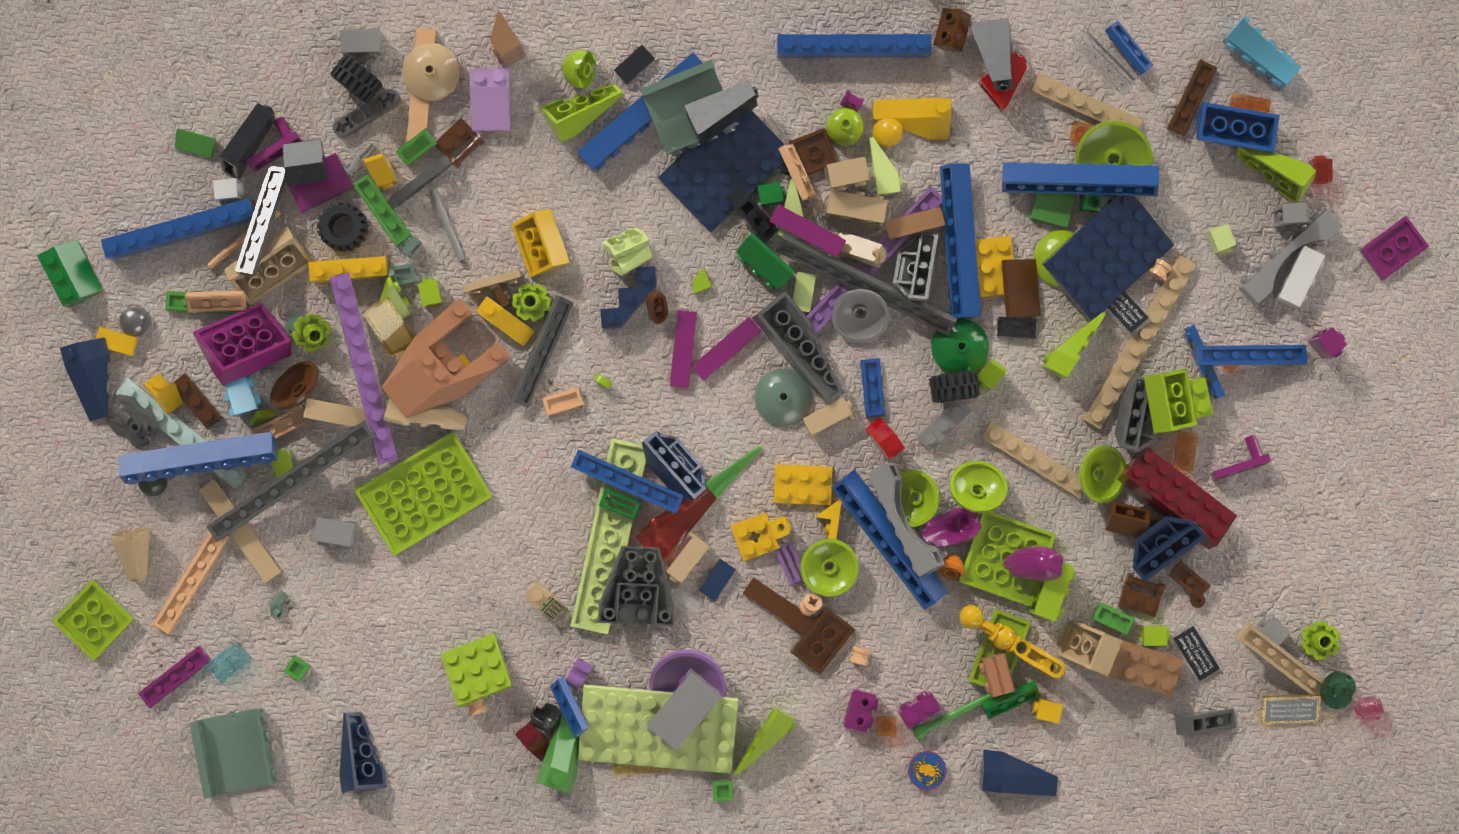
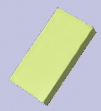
(804, 290)

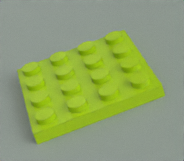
(989, 549)

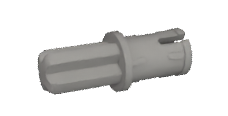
(357, 162)

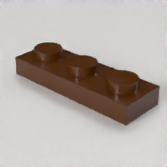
(197, 401)

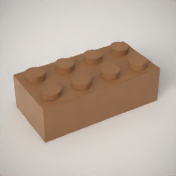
(1146, 668)

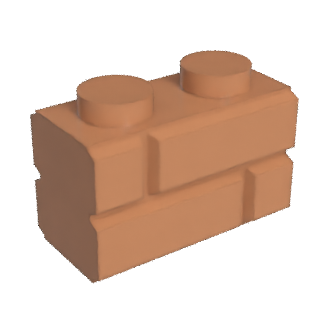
(997, 674)

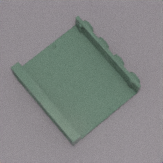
(667, 100)
(233, 752)

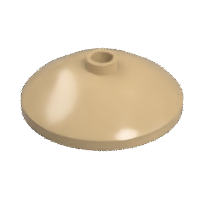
(440, 81)

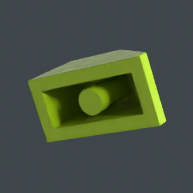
(990, 375)

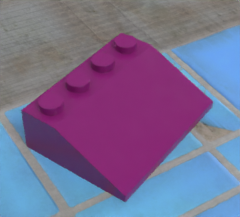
(243, 343)

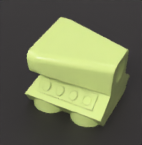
(627, 250)

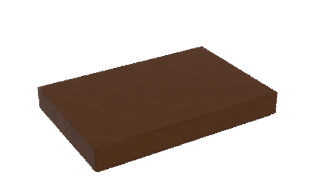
(1021, 288)
(822, 640)

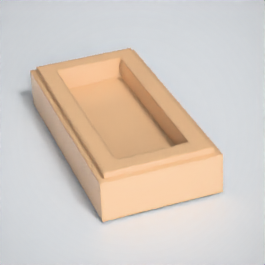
(563, 401)

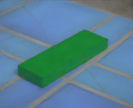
(1011, 700)

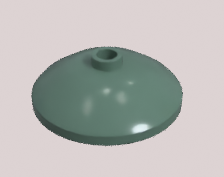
(768, 397)

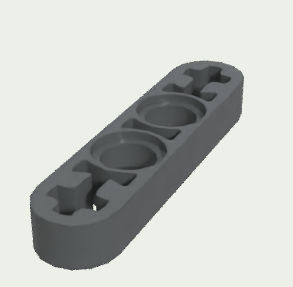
(365, 111)
(420, 181)

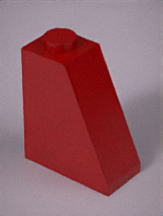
(1002, 98)
(885, 439)

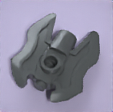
(133, 421)

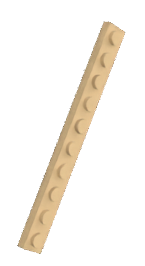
(1139, 343)

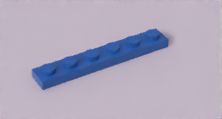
(1251, 355)
(627, 481)

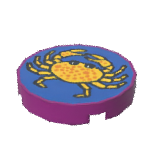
(927, 770)

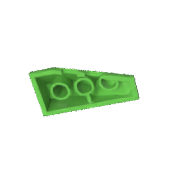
(560, 760)

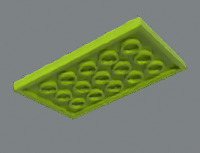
(423, 493)

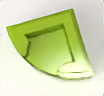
(701, 282)
(261, 417)

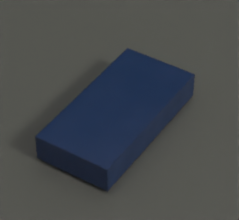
(717, 579)

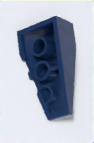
(87, 368)
(359, 762)
(1011, 775)

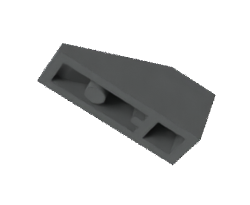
(1204, 722)

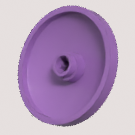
(672, 671)

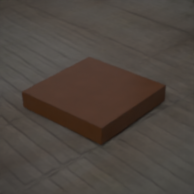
(814, 151)

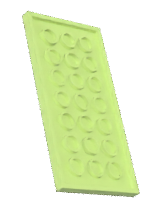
(620, 733)

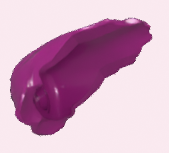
(952, 528)
(1035, 563)

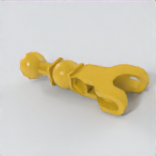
(1006, 639)

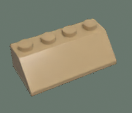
(280, 261)

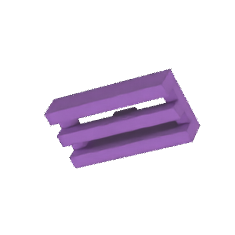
(784, 549)

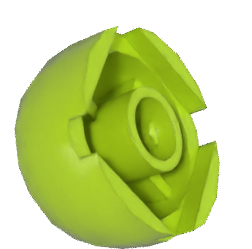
(578, 68)
(844, 127)

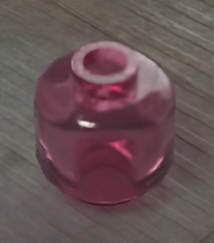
(1369, 708)

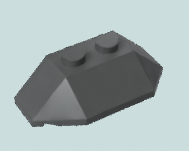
(917, 266)
(1134, 421)

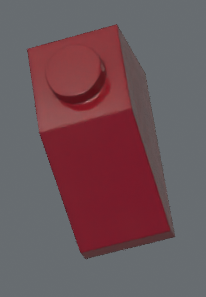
(533, 740)

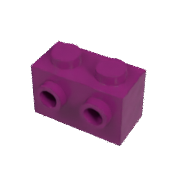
(1328, 343)
(919, 709)
(860, 710)

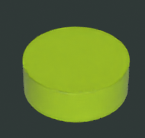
(602, 381)

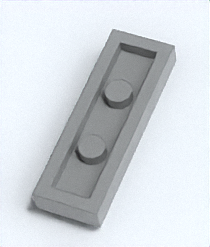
(944, 424)

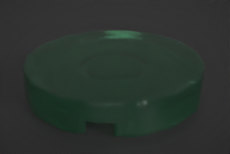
(1337, 690)

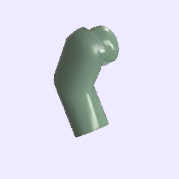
(276, 607)

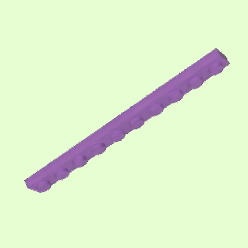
(823, 311)
(363, 367)

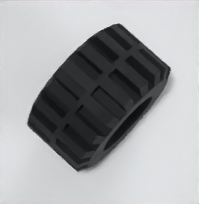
(356, 79)
(331, 215)
(954, 386)

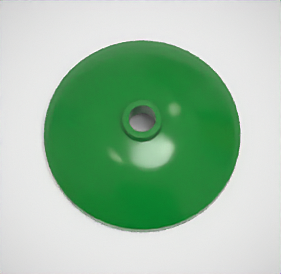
(950, 357)

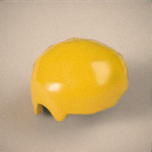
(888, 132)

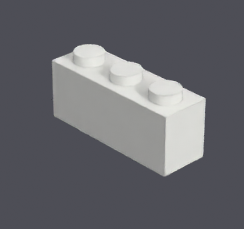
(1300, 277)

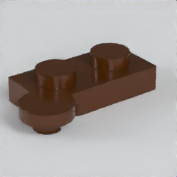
(1191, 583)

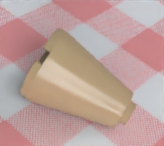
(133, 551)

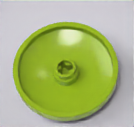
(1115, 144)

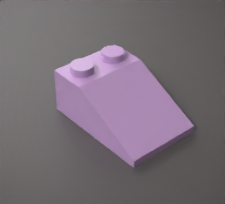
(490, 100)

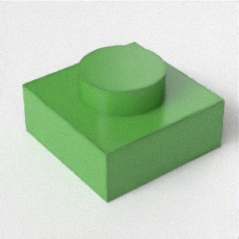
(297, 668)
(722, 790)

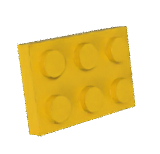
(989, 265)
(802, 484)

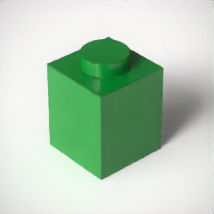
(771, 194)

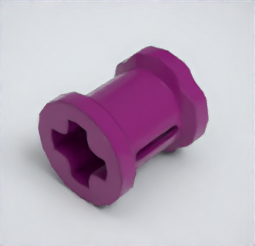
(852, 101)

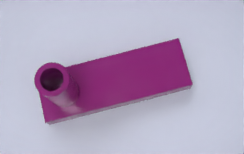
(276, 150)
(1257, 460)

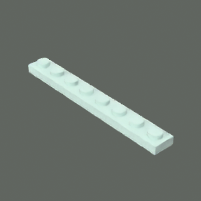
(177, 428)

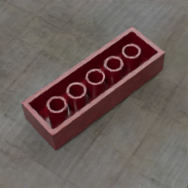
(1176, 495)

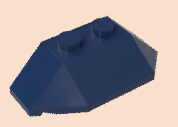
(674, 465)
(1164, 544)

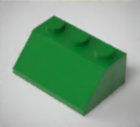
(764, 263)
(70, 273)

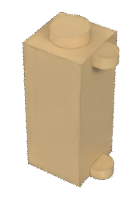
(862, 250)
(827, 416)
(687, 559)

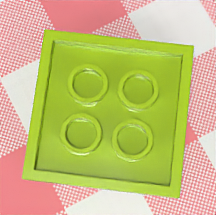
(93, 620)
(476, 670)

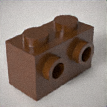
(952, 30)
(1127, 519)

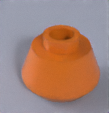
(953, 567)

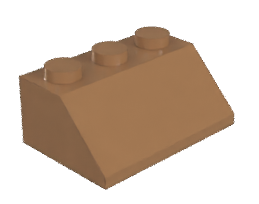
(505, 44)

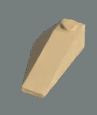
(439, 415)

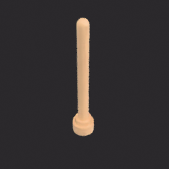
(232, 246)

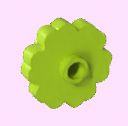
(522, 299)
(305, 326)
(1311, 640)

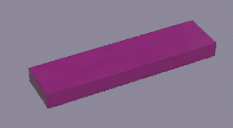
(807, 230)
(726, 348)
(683, 349)
(174, 677)

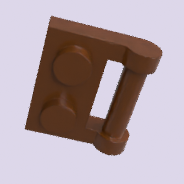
(454, 138)
(1138, 601)

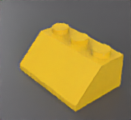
(540, 242)

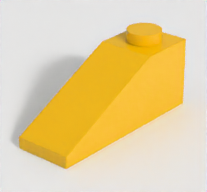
(381, 171)
(505, 321)

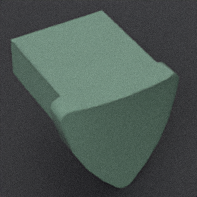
(403, 274)

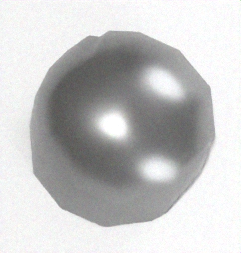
(134, 321)

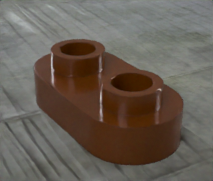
(657, 306)

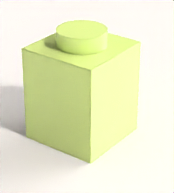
(1221, 239)

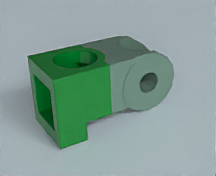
(1093, 203)

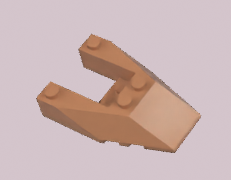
(432, 373)

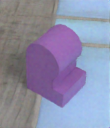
(578, 673)

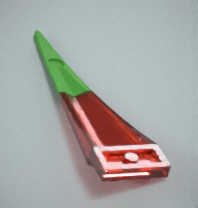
(671, 528)

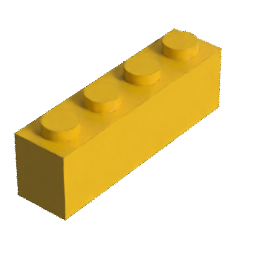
(357, 268)

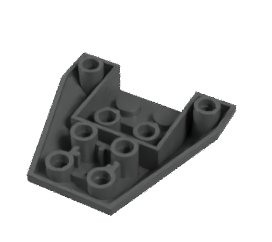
(637, 589)

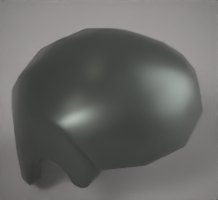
(153, 488)
(545, 717)

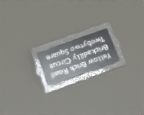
(1128, 313)
(1196, 652)

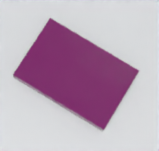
(313, 194)
(1393, 248)

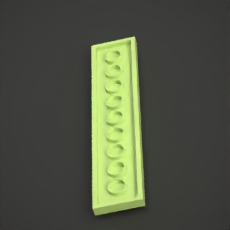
(606, 538)

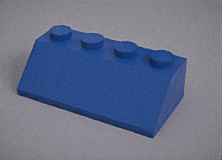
(1237, 127)

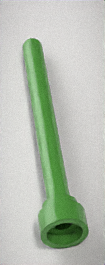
(922, 730)

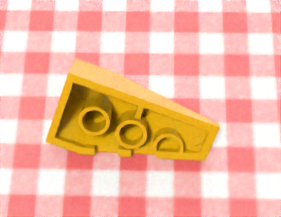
(918, 116)

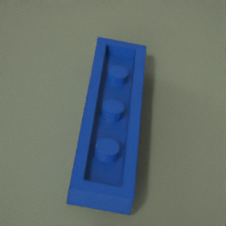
(1214, 387)

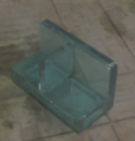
(228, 661)

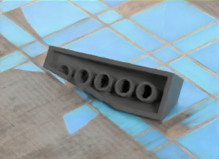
(796, 341)

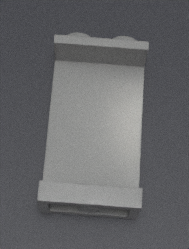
(683, 710)

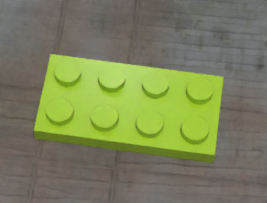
(987, 647)

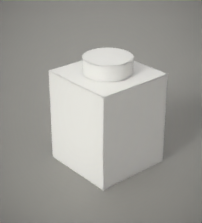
(228, 189)

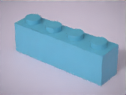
(1261, 53)
(242, 396)

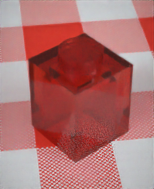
(1323, 169)

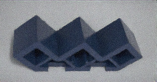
(630, 299)

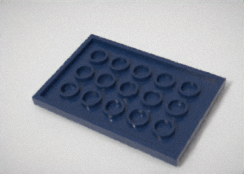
(712, 171)
(1108, 254)

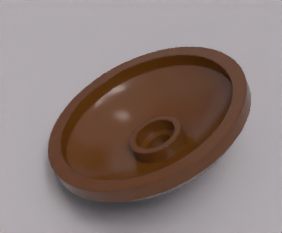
(294, 385)

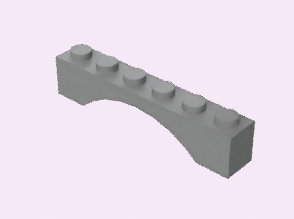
(1261, 283)
(888, 485)

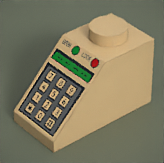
(545, 600)

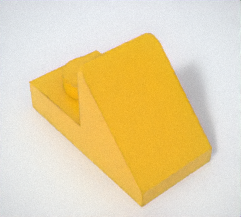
(163, 393)
(832, 513)

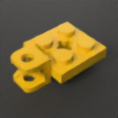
(768, 531)

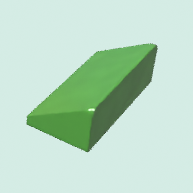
(195, 143)

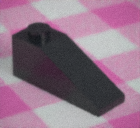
(751, 213)

